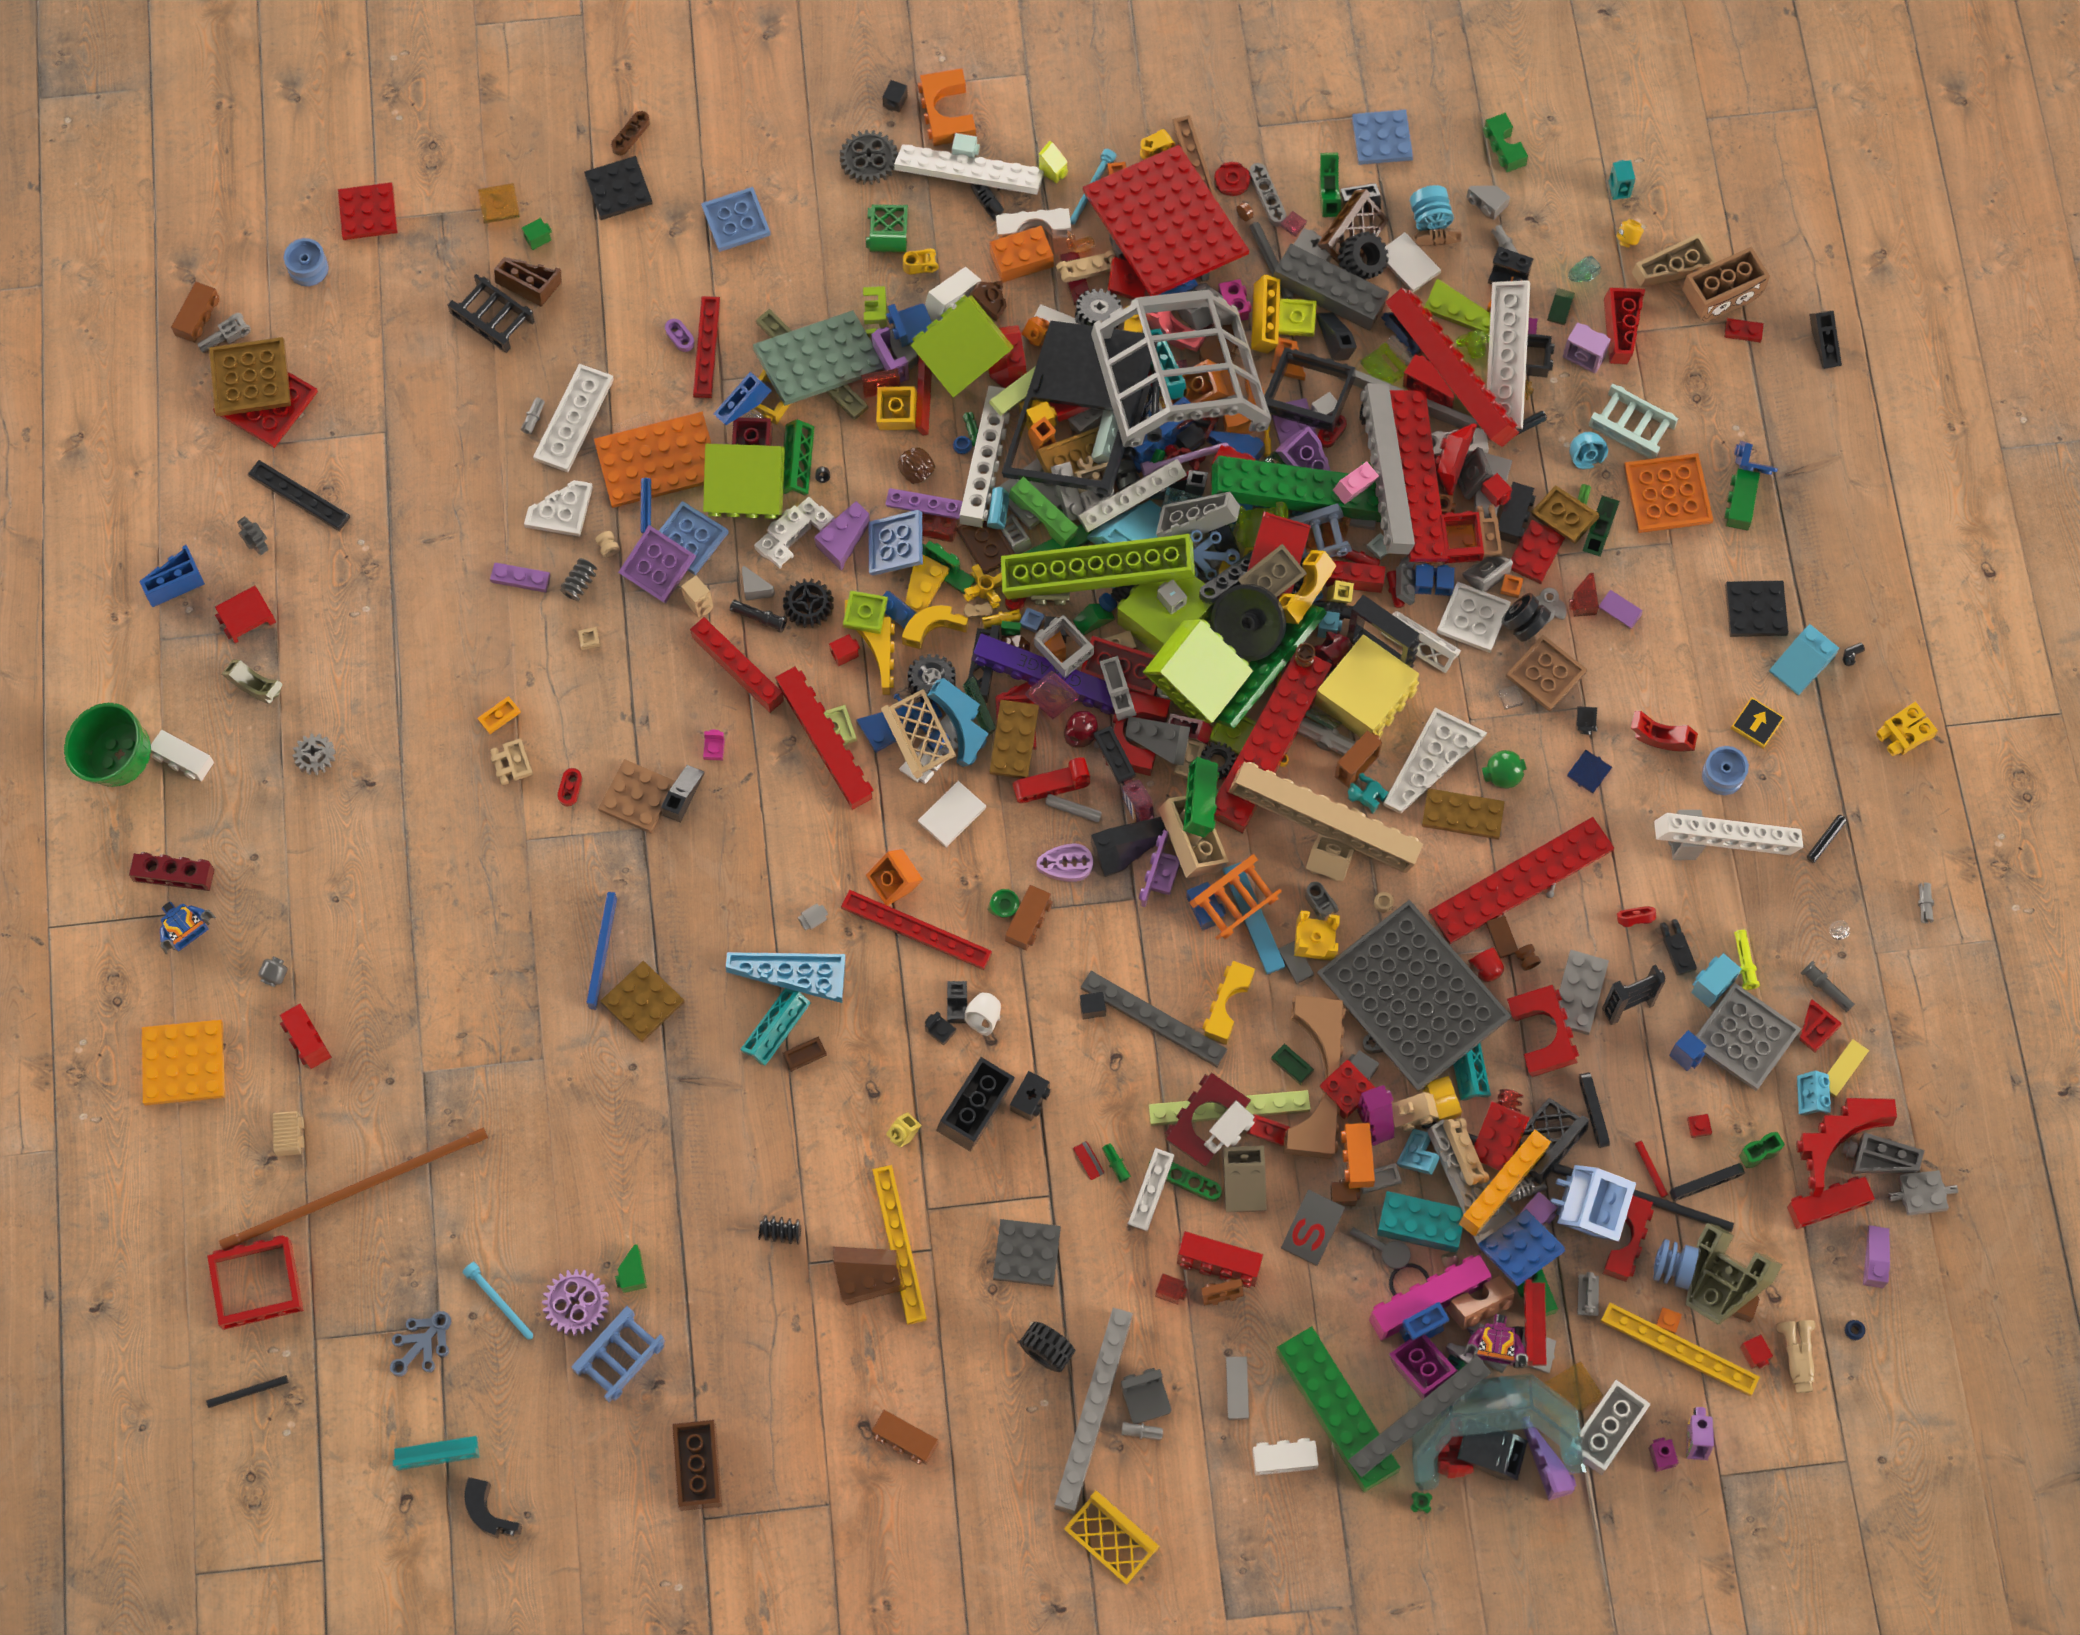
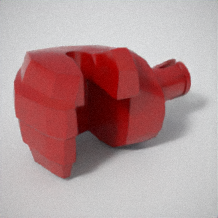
(1448, 1462)

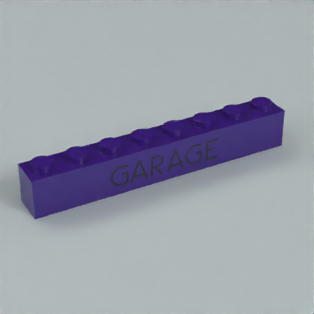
(1032, 668)

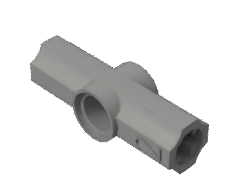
(1324, 737)

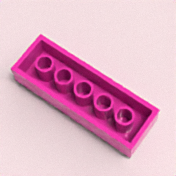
(1454, 1282)

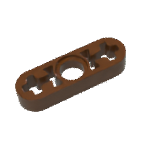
(630, 140)

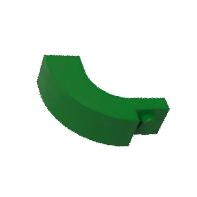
(1329, 184)

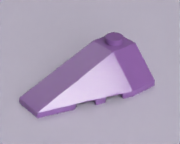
(1552, 1471)

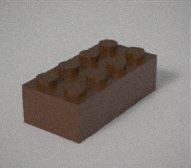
(697, 1465)

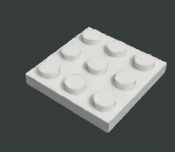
(1473, 617)

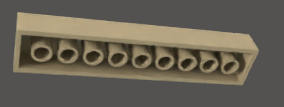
(1326, 817)

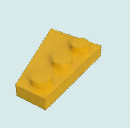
(925, 583)

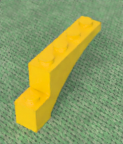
(882, 648)

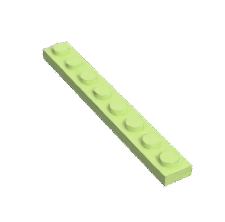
(1260, 1105)

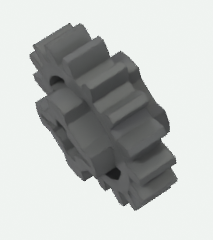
(252, 535)

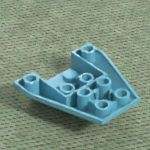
(1131, 525)

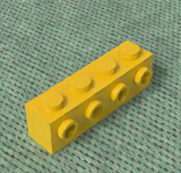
(1265, 314)

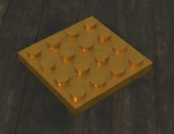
(249, 376)

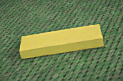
(1845, 1066)

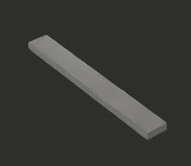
(1434, 409)

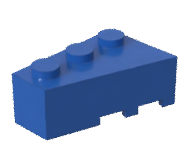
(172, 579)

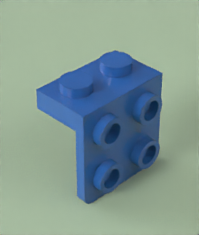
(908, 322)
(1743, 453)

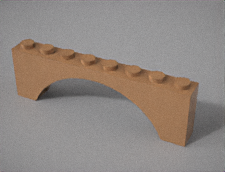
(1323, 1022)

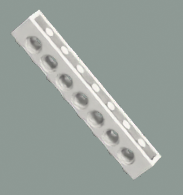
(977, 515)
(1728, 834)

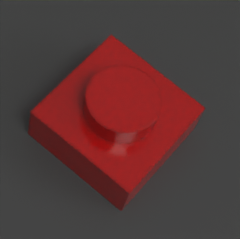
(1699, 1125)

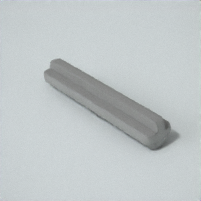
(1074, 808)

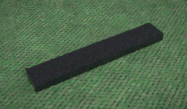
(299, 495)

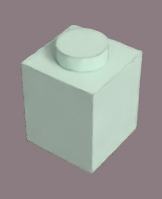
(965, 145)

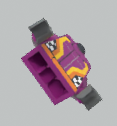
(1497, 1344)

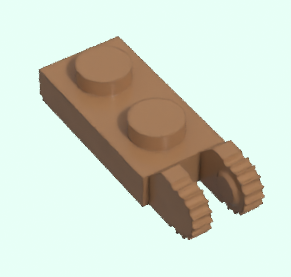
(1490, 532)

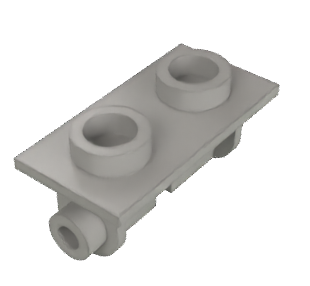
(1588, 1294)

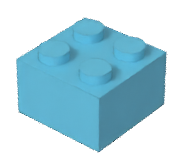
(1715, 980)

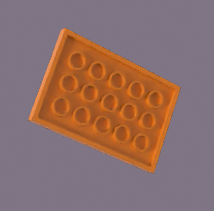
(663, 451)

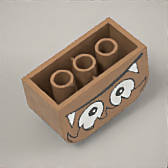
(1726, 285)

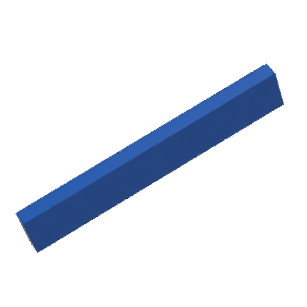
(601, 951)

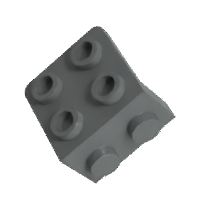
(1145, 1396)

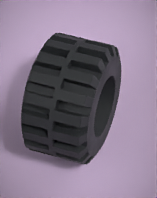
(1374, 252)
(1047, 1346)

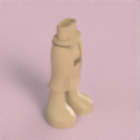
(1799, 1354)

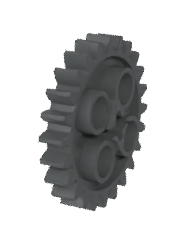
(868, 157)

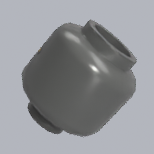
(272, 971)

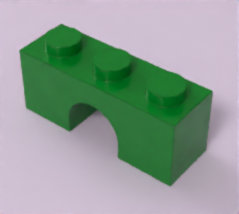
(1509, 155)

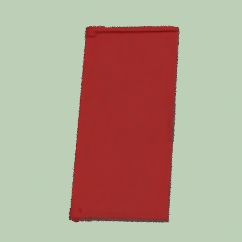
(1277, 531)

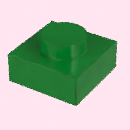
(1010, 628)

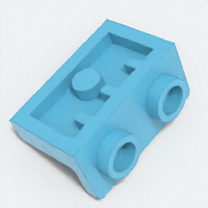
(1813, 1093)

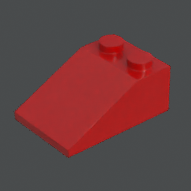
(1423, 376)

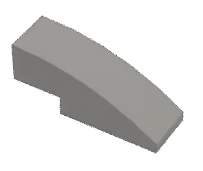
(1117, 688)

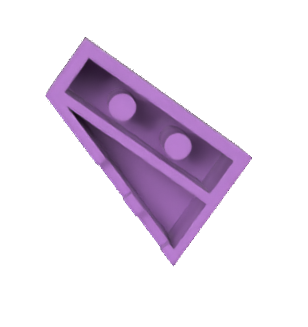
(842, 534)

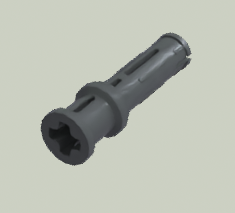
(1821, 980)

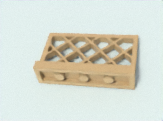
(906, 744)

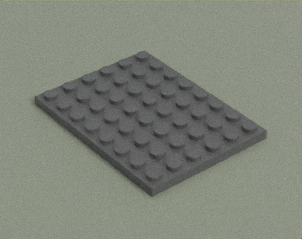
(1414, 995)

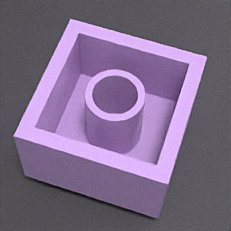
(1586, 347)

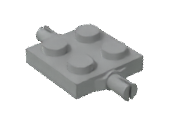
(1923, 1192)

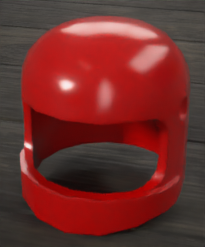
(1488, 965)

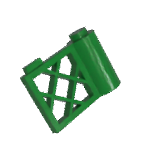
(888, 239)

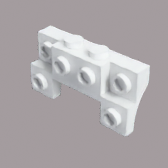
(790, 528)

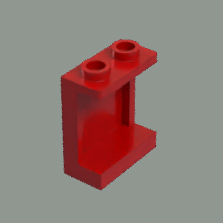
(243, 613)

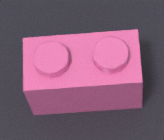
(1355, 482)

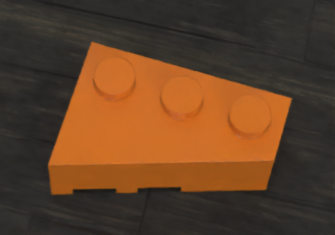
(1358, 1155)

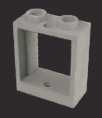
(1073, 661)

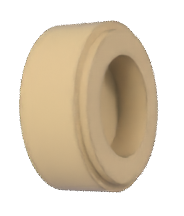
(1383, 902)

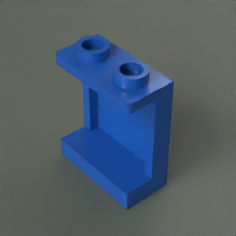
(1426, 1322)

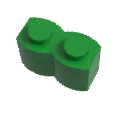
(1761, 1150)

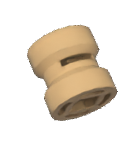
(607, 544)

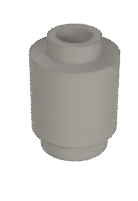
(813, 916)

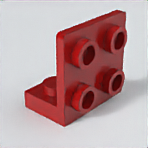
(1345, 1087)

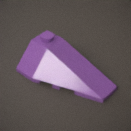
(1304, 450)

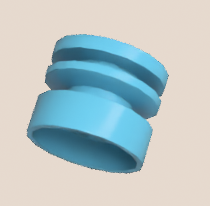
(1431, 208)

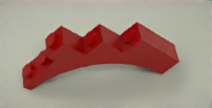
(1855, 1117)

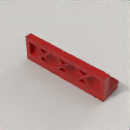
(1535, 1323)

